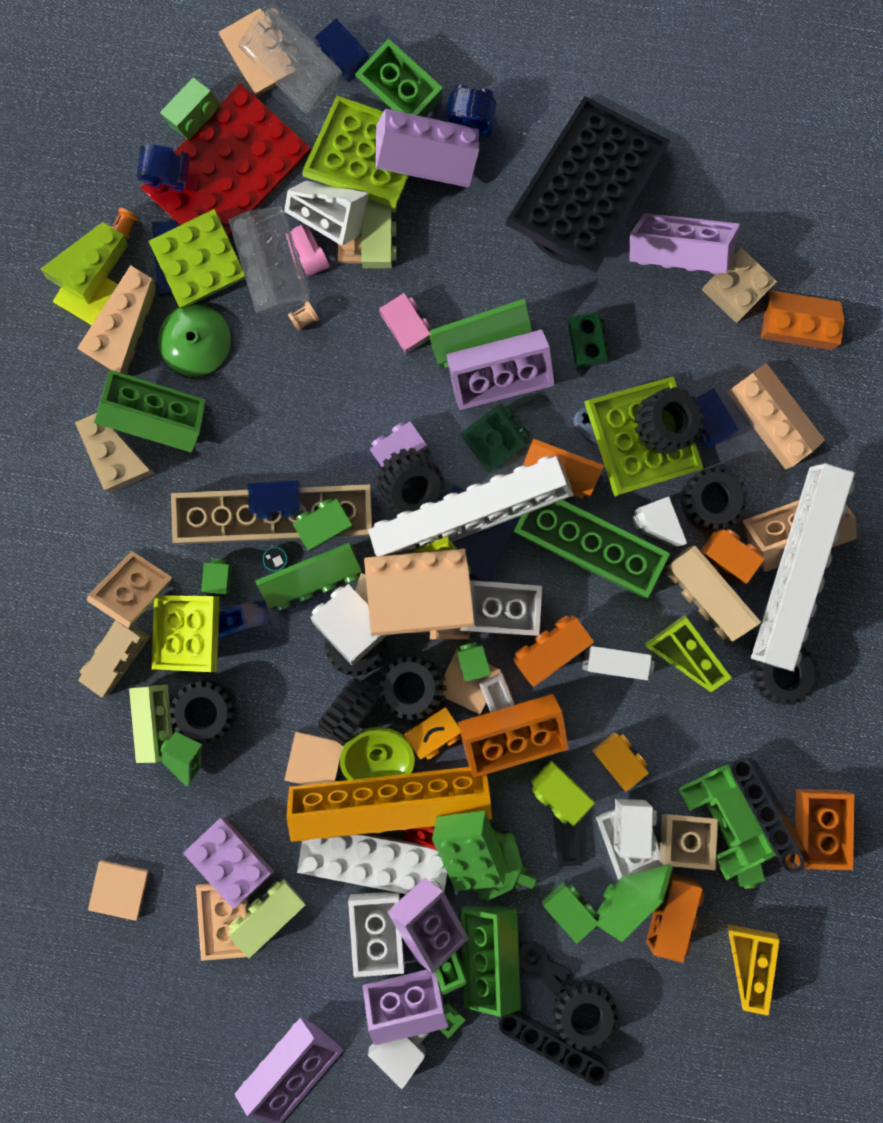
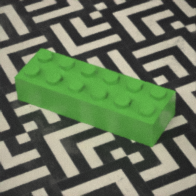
(594, 546)

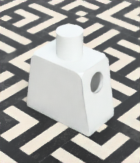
(400, 1057)

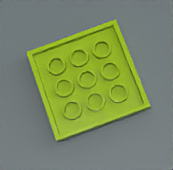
(347, 154)
(624, 456)

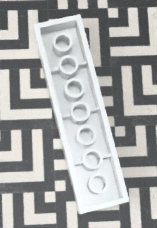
(475, 509)
(803, 566)

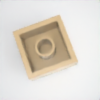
(739, 287)
(688, 842)

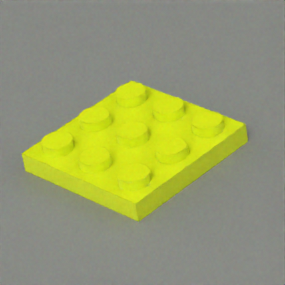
(185, 633)

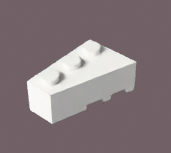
(328, 209)

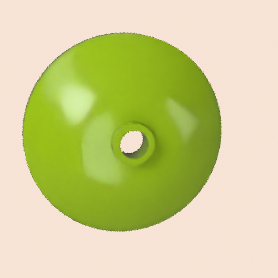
(362, 761)

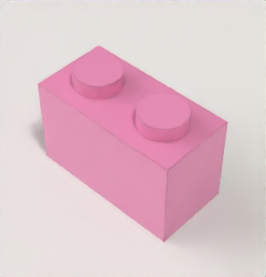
(405, 322)

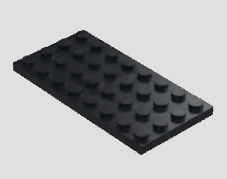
(588, 184)

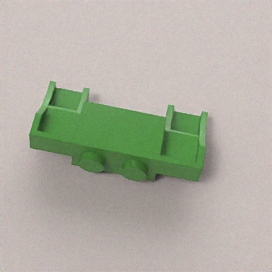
(735, 820)

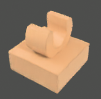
(350, 252)

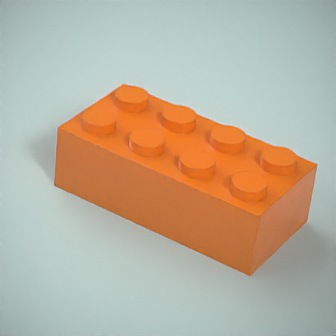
(513, 735)

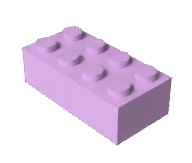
(500, 369)

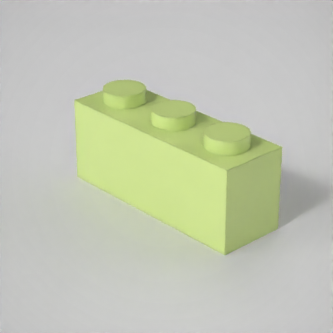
(377, 236)
(150, 721)
(265, 917)

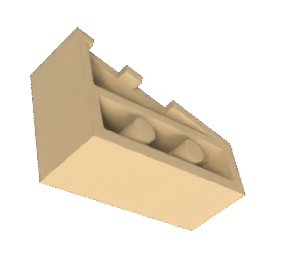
(112, 456)

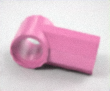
(310, 254)

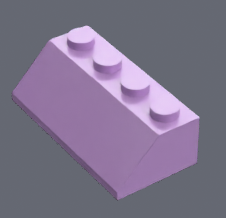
(426, 148)
(684, 243)
(288, 1072)

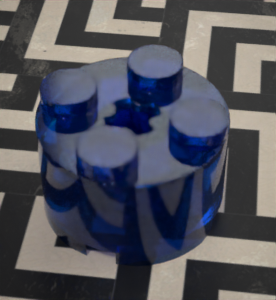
(472, 109)
(162, 166)

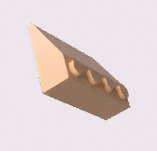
(418, 592)

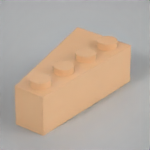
(120, 322)

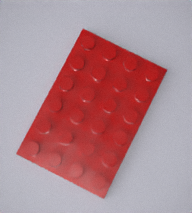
(233, 161)

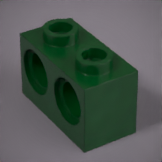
(581, 340)

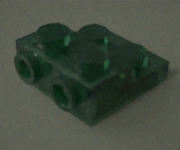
(496, 437)

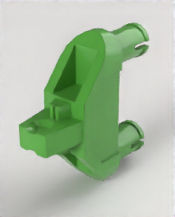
(515, 871)

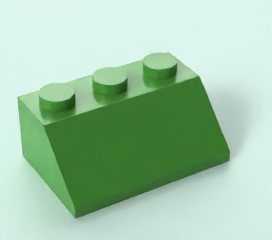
(400, 81)

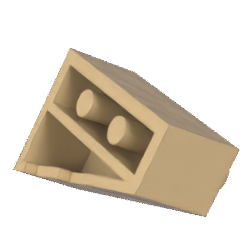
(113, 658)

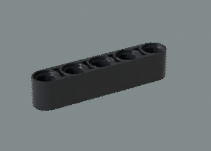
(780, 822)
(558, 1056)

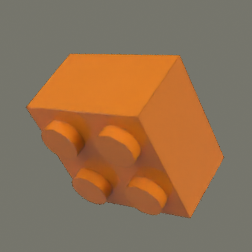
(731, 556)

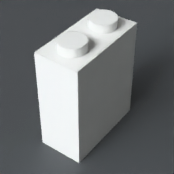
(346, 624)
(618, 662)

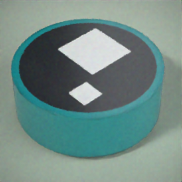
(275, 559)

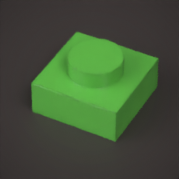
(454, 1019)

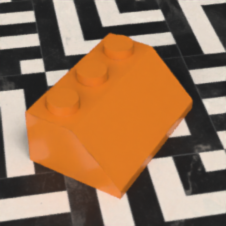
(803, 320)
(580, 471)
(552, 650)

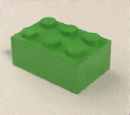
(469, 851)

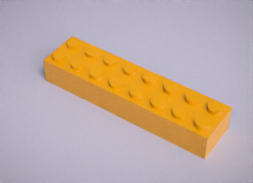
(383, 803)

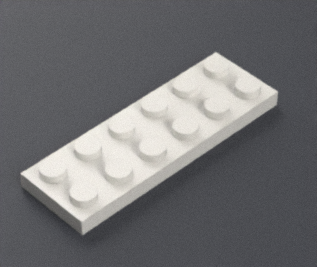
(372, 862)

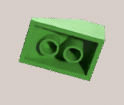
(632, 901)

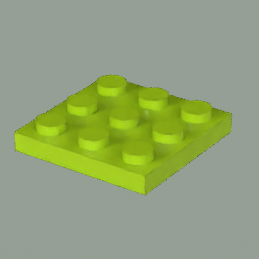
(197, 259)

